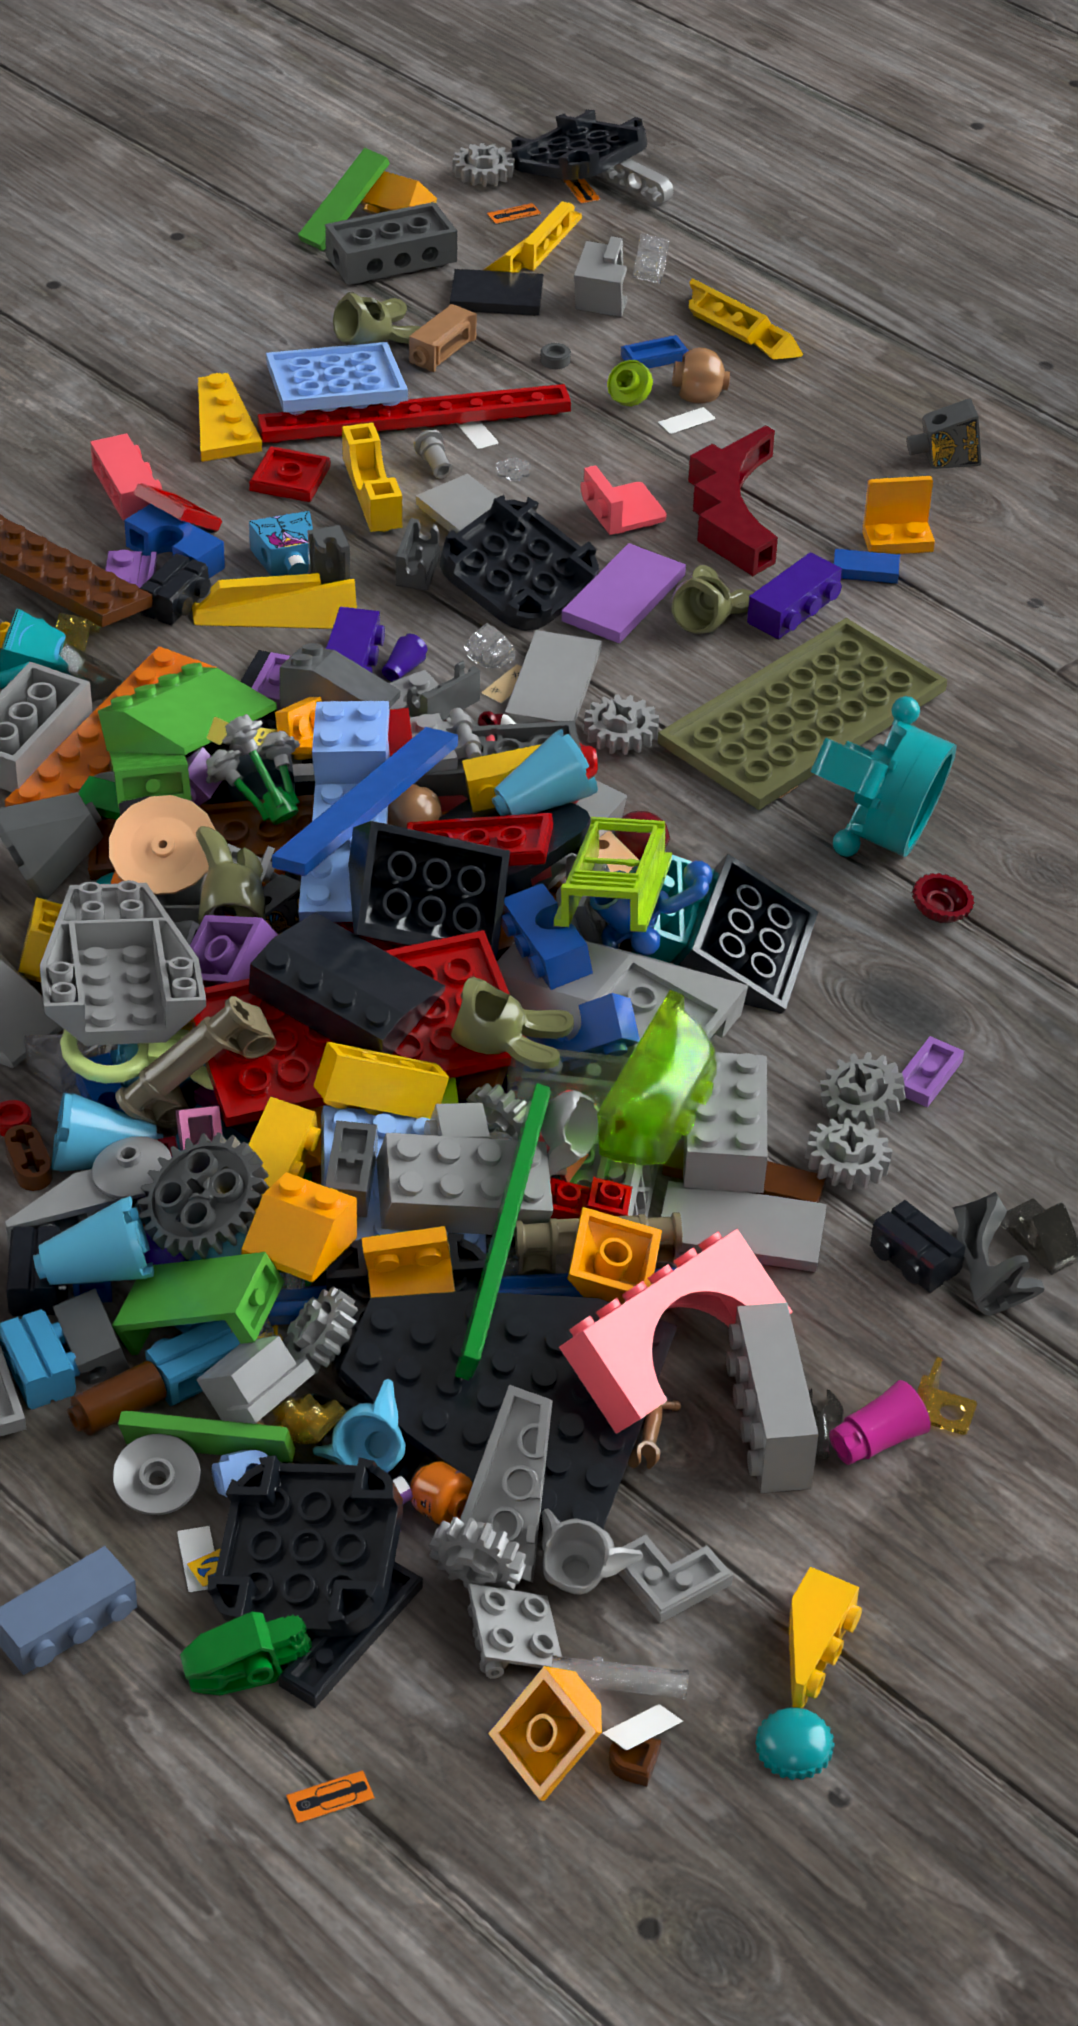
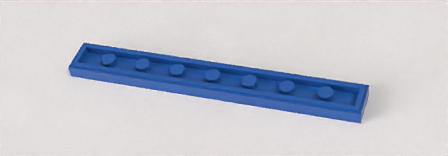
(364, 801)

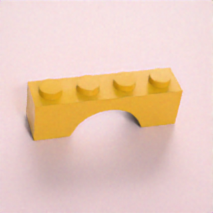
(376, 493)

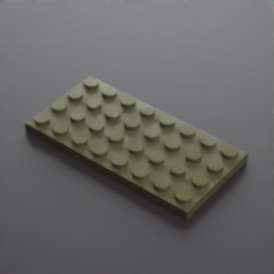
(772, 724)

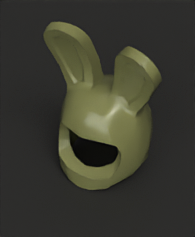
(370, 321)
(706, 602)
(227, 882)
(495, 1024)

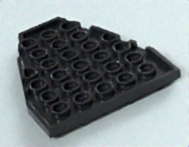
(451, 1419)

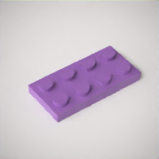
(623, 593)

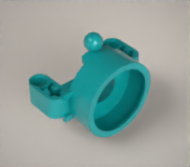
(892, 785)

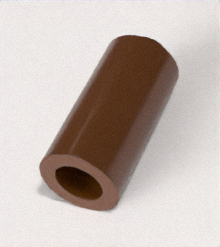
(127, 1391)

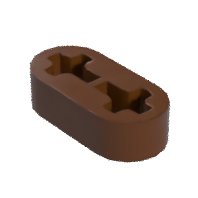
(35, 1155)

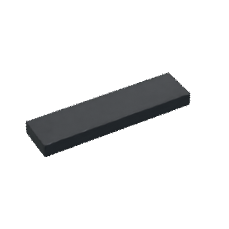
(332, 1657)

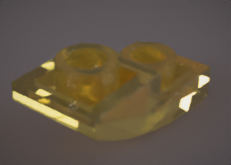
(307, 1418)

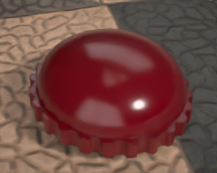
(942, 898)

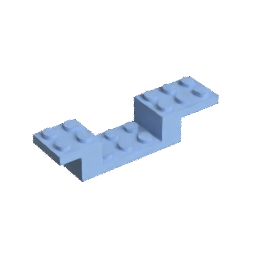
(346, 748)

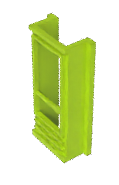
(639, 887)

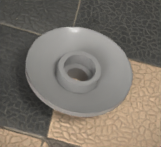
(125, 1166)
(156, 1457)

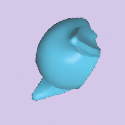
(368, 1433)

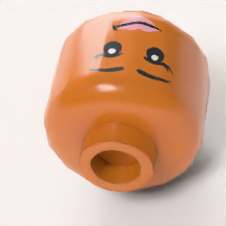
(440, 1491)

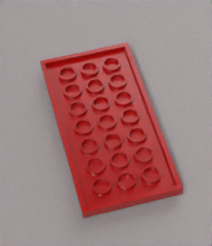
(292, 1065)

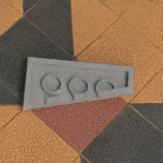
(513, 1472)

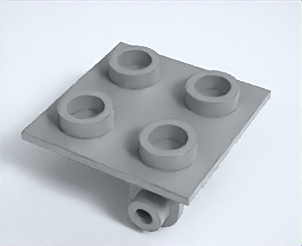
(511, 1629)

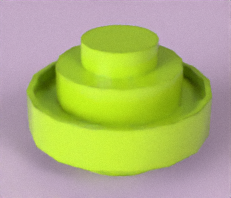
(629, 383)

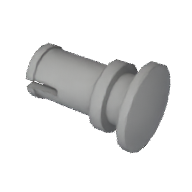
(431, 448)

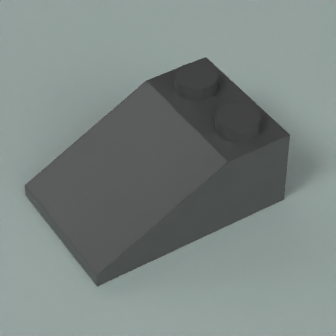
(330, 676)

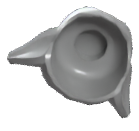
(569, 1129)
(580, 1554)

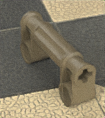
(157, 1090)
(541, 1242)

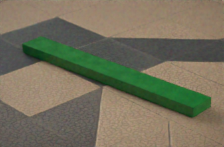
(503, 1233)

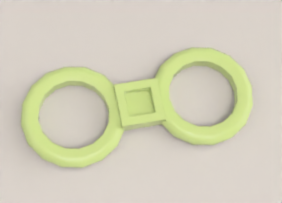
(128, 1070)

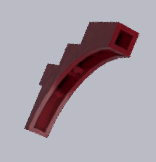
(724, 519)

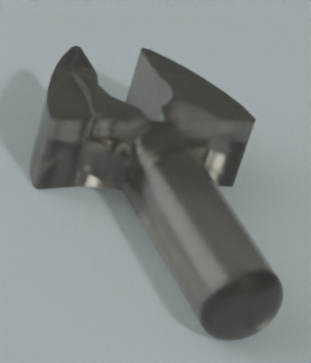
(830, 1413)

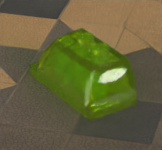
(658, 1088)

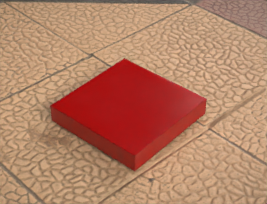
(290, 474)
(178, 506)

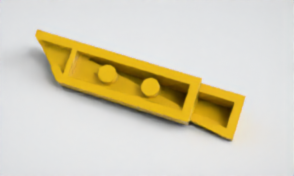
(540, 243)
(741, 322)
(275, 602)

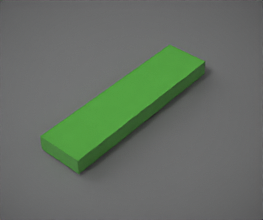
(344, 196)
(210, 1435)

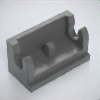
(329, 554)
(417, 557)
(455, 693)
(353, 1161)
(91, 1336)

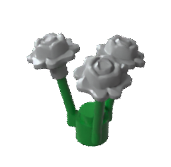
(276, 746)

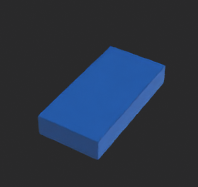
(655, 352)
(868, 565)

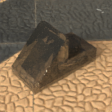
(102, 676)
(1044, 1234)

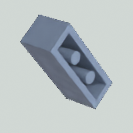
(66, 1610)

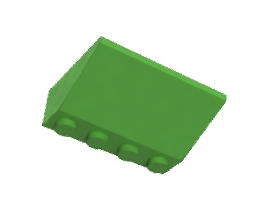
(178, 711)

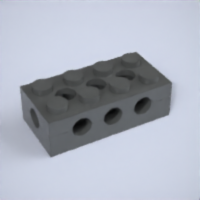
(391, 243)

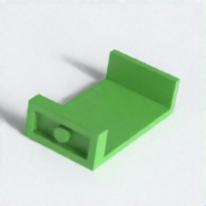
(149, 775)
(199, 1291)

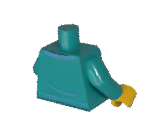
(28, 641)

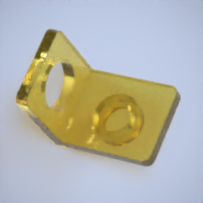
(76, 630)
(936, 1399)

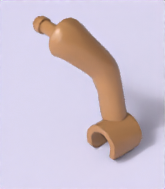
(650, 1434)

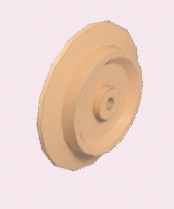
(159, 844)

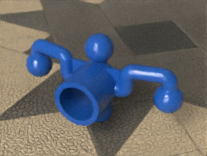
(617, 911)

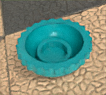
(794, 1743)

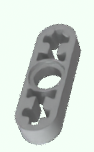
(654, 186)

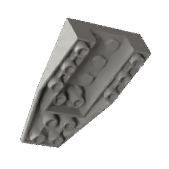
(707, 998)

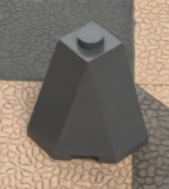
(49, 838)

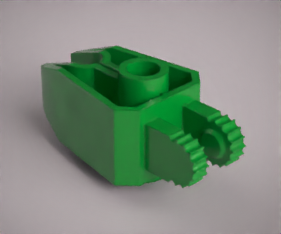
(243, 1653)

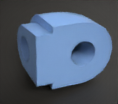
(234, 1466)

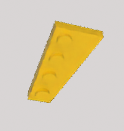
(224, 421)

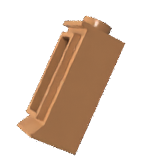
(442, 337)

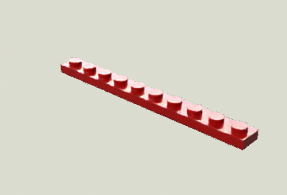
(418, 413)

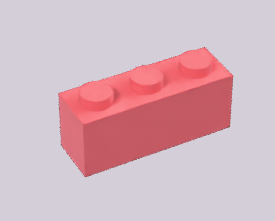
(120, 470)

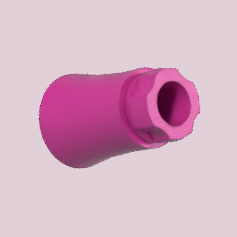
(881, 1424)

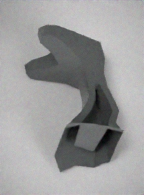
(992, 1286)

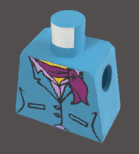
(281, 543)

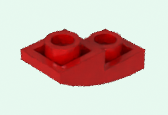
(601, 1196)

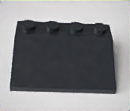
(424, 885)
(750, 934)
(342, 985)

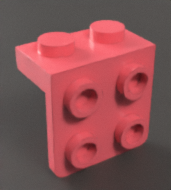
(622, 506)

